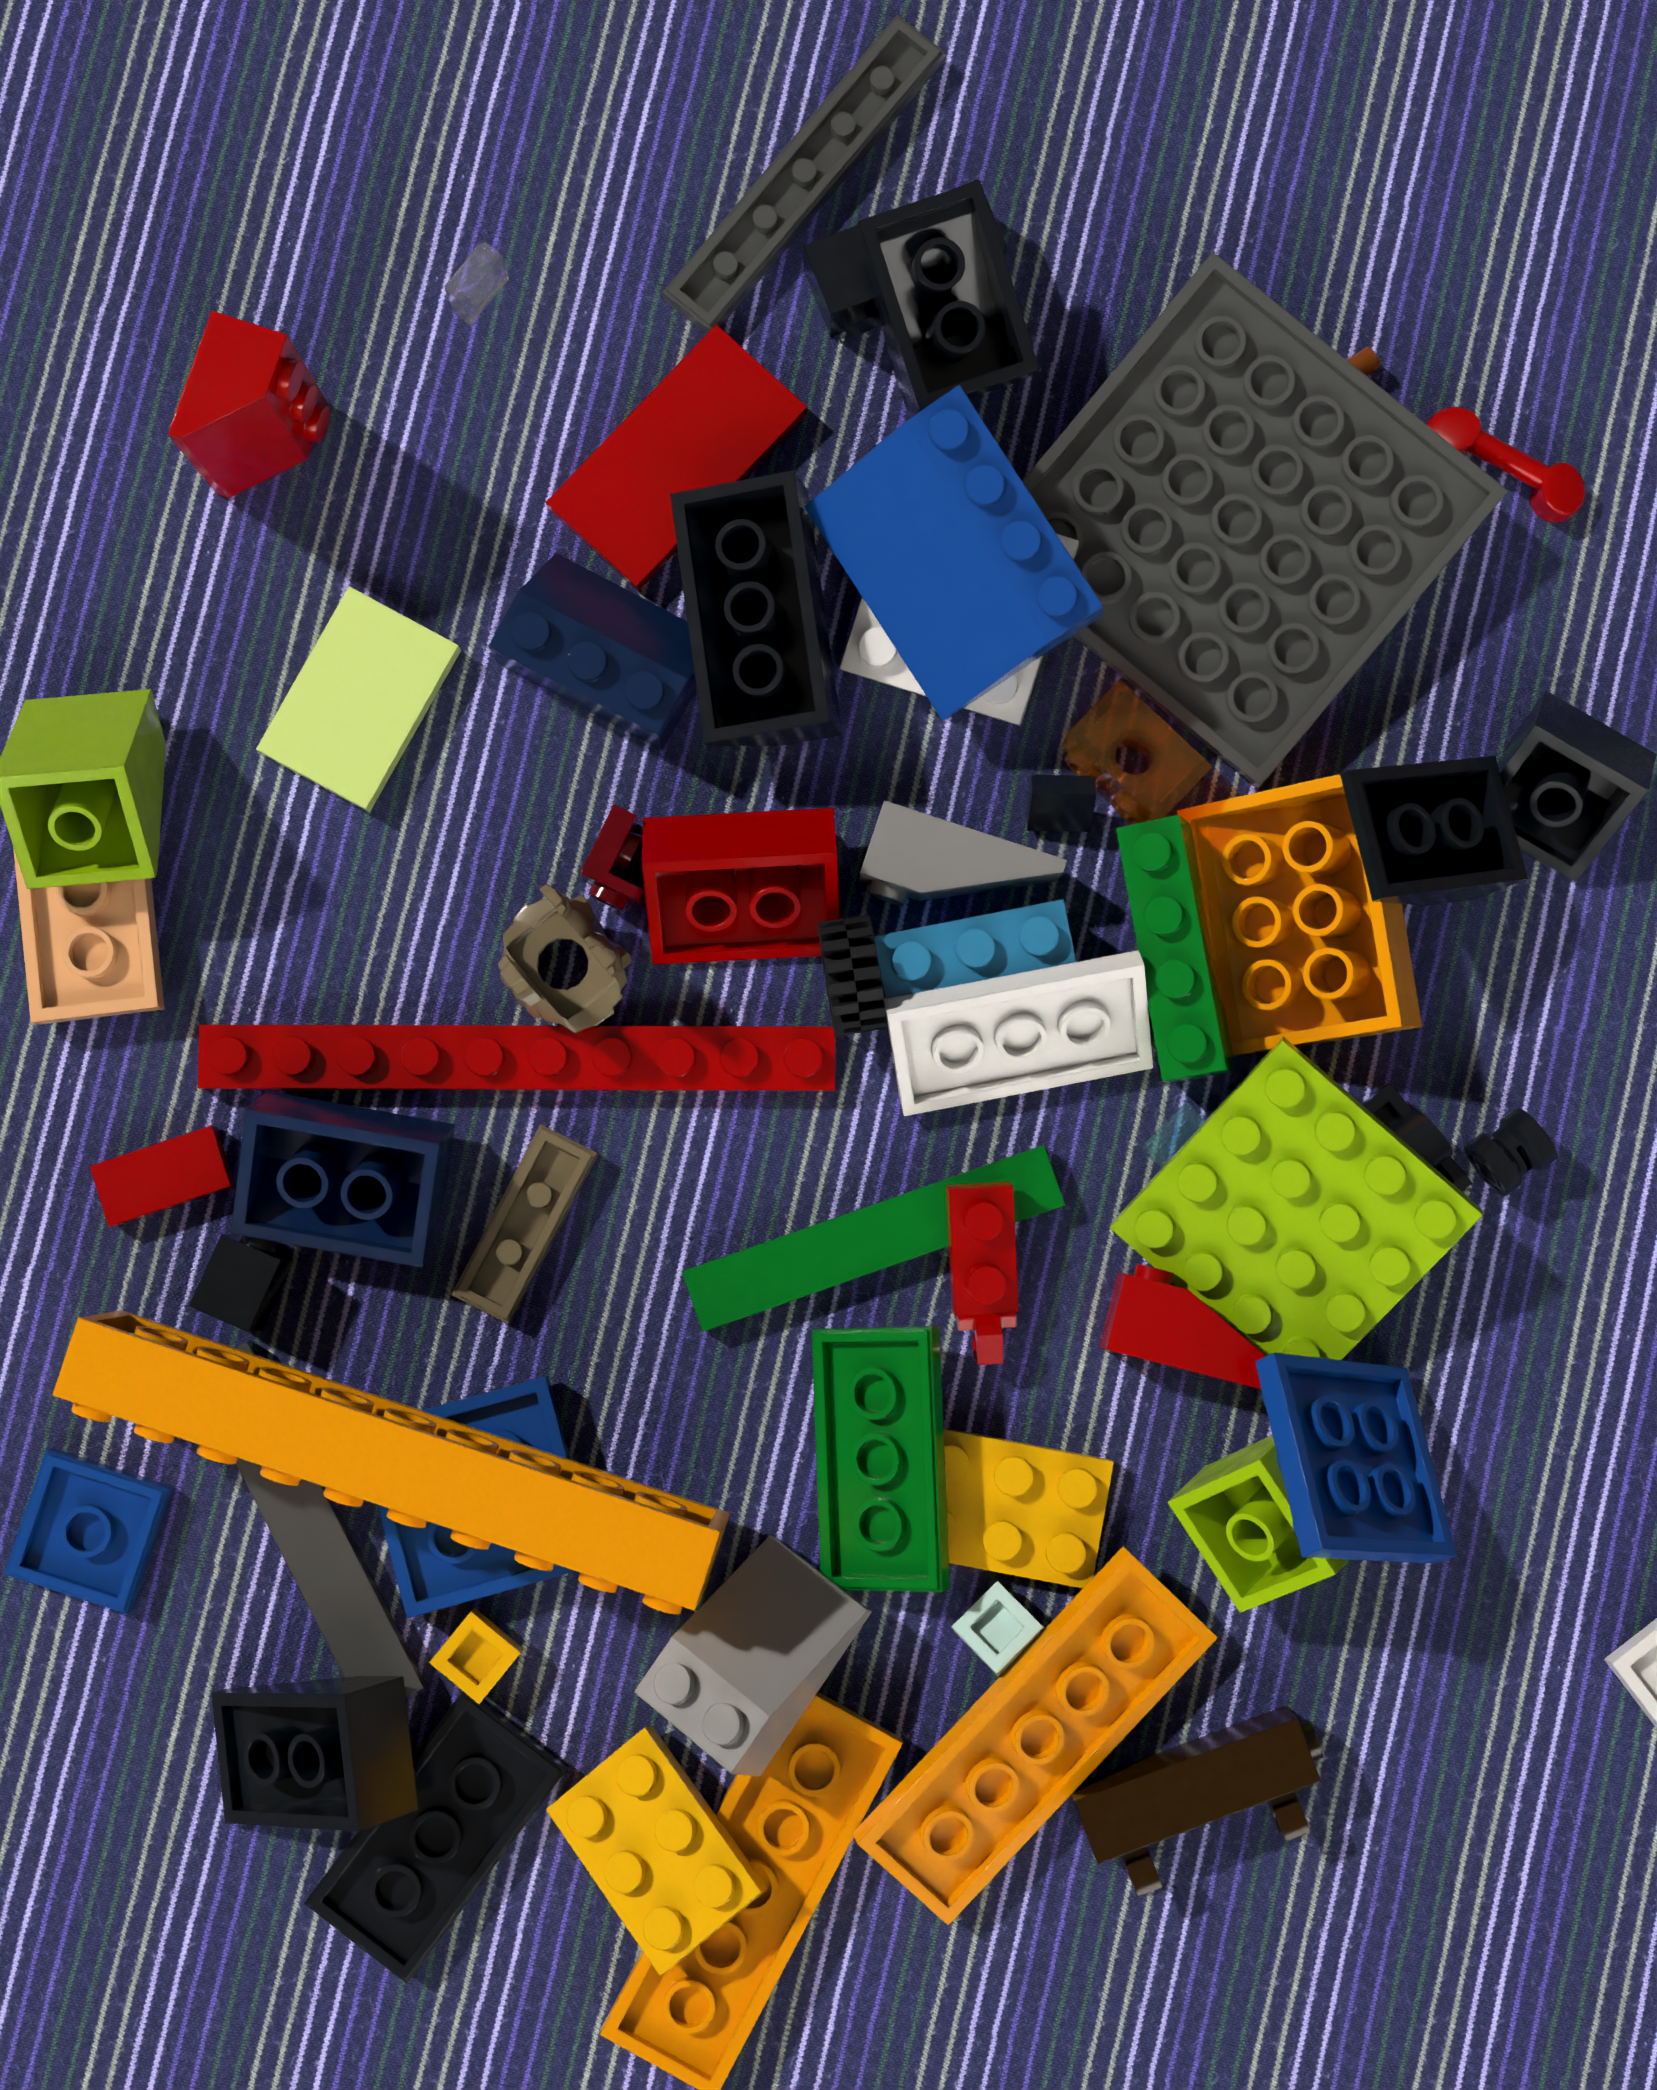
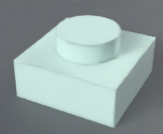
(997, 1628)

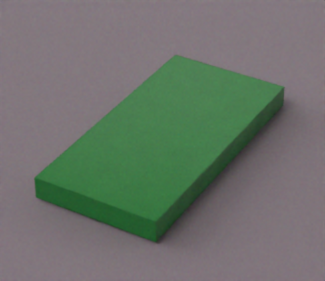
(881, 1458)

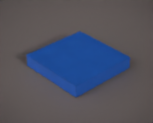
(89, 1530)

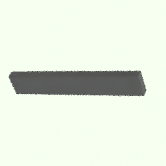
(804, 175)
(332, 1576)

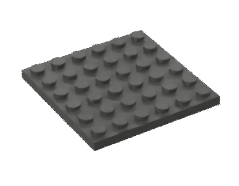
(1250, 516)

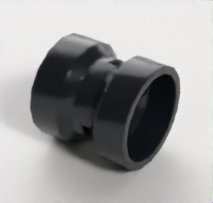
(1510, 1151)

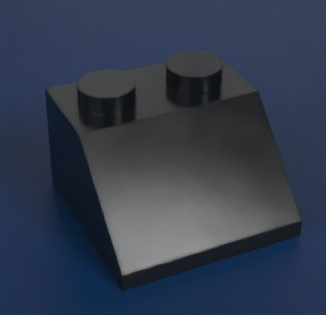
(1570, 784)

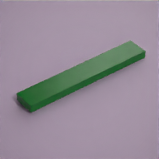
(856, 1243)

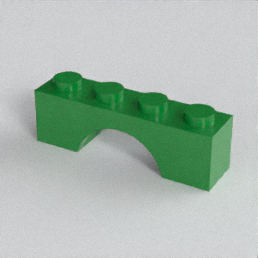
(1171, 939)

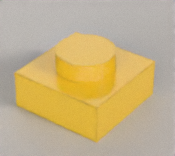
(476, 1655)

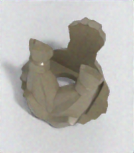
(567, 920)

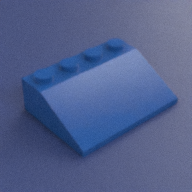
(953, 554)

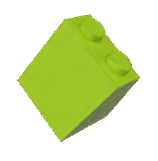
(85, 788)

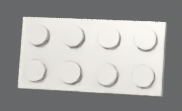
(1020, 1033)

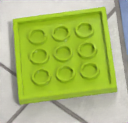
(1296, 1212)

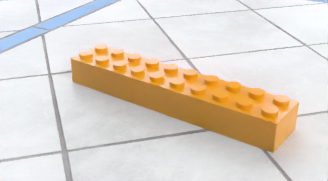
(393, 1458)

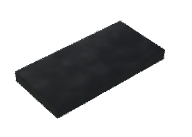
(414, 1874)

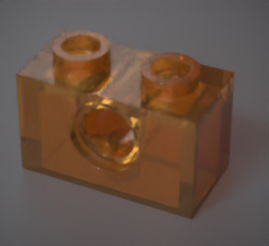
(1126, 721)

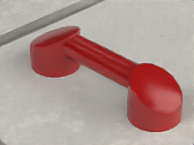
(1555, 490)

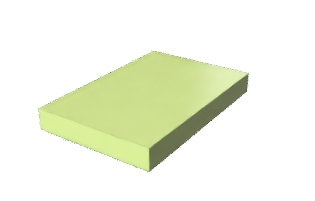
(359, 699)

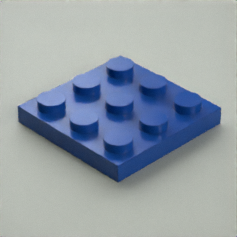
(1354, 1460)
(433, 1567)

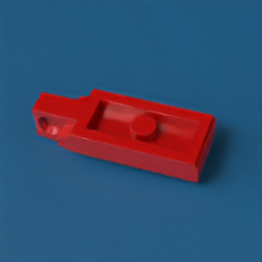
(983, 1264)

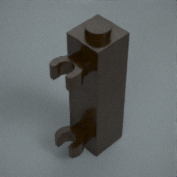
(1199, 1785)

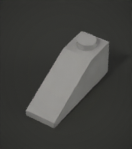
(938, 859)

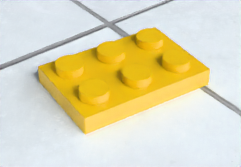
(1024, 1507)
(656, 1849)

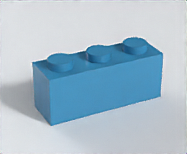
(974, 949)

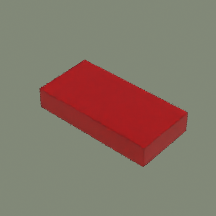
(162, 1176)

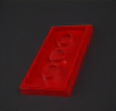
(694, 431)

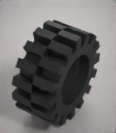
(852, 975)

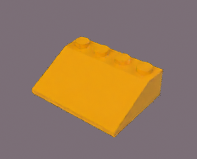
(1296, 923)

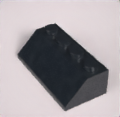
(756, 612)

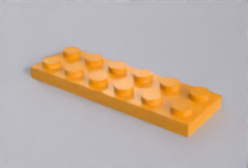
(1034, 1736)
(794, 1834)

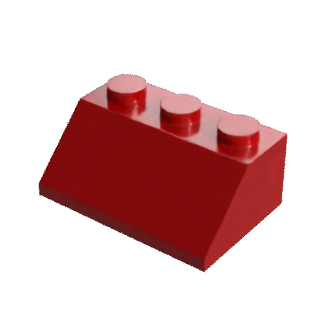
(247, 406)
(739, 884)

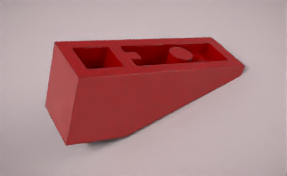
(1175, 1329)

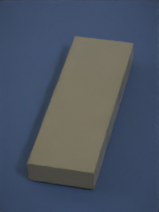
(525, 1224)

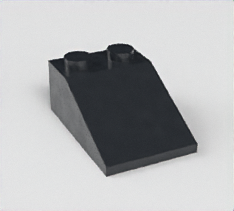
(946, 298)
(1434, 831)
(315, 1753)

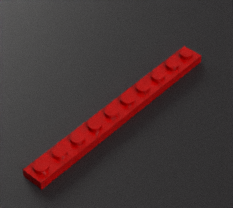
(516, 1058)

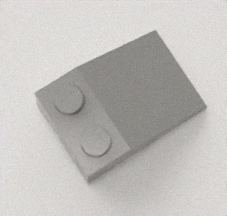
(753, 1657)

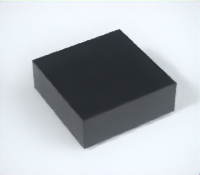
(1061, 803)

